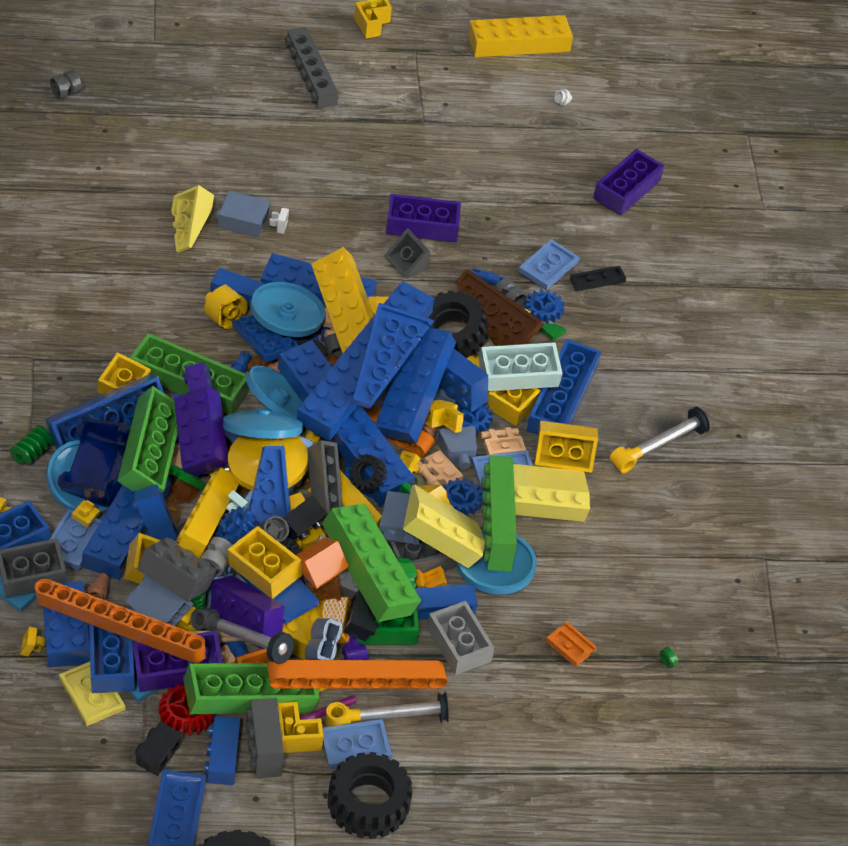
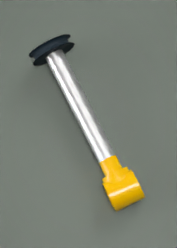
(626, 458)
(348, 715)

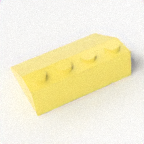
(551, 493)
(443, 527)

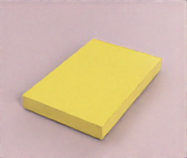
(90, 705)

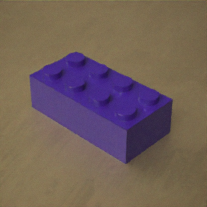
(628, 181)
(423, 217)
(201, 431)
(246, 606)
(163, 670)

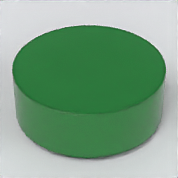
(668, 657)

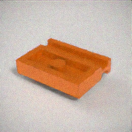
(571, 644)

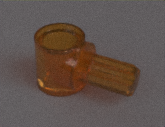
(182, 493)

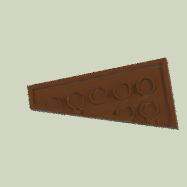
(505, 319)

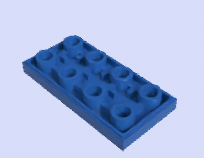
(262, 341)
(295, 598)

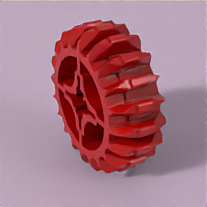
(175, 715)

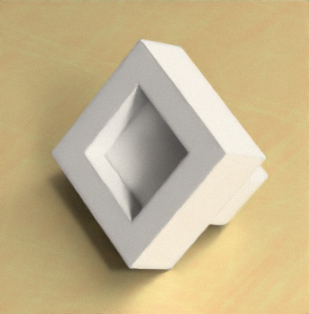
(280, 220)

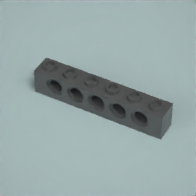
(311, 67)

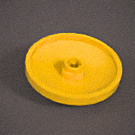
(246, 453)

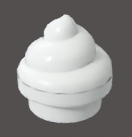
(562, 97)

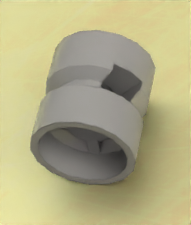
(217, 554)

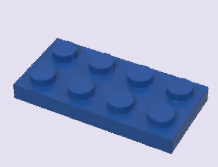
(177, 809)

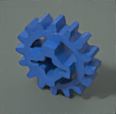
(553, 305)
(480, 418)
(464, 495)
(235, 524)

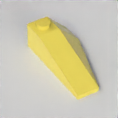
(190, 213)

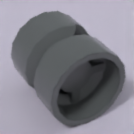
(66, 84)
(512, 291)
(275, 527)

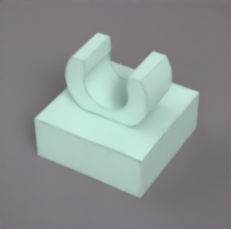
(236, 500)

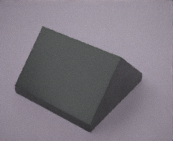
(408, 255)

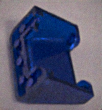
(96, 461)

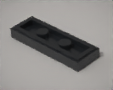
(597, 278)

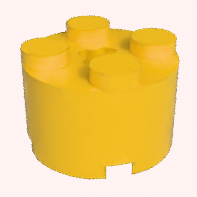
(224, 306)

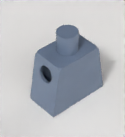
(458, 446)

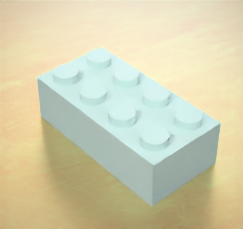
(521, 366)

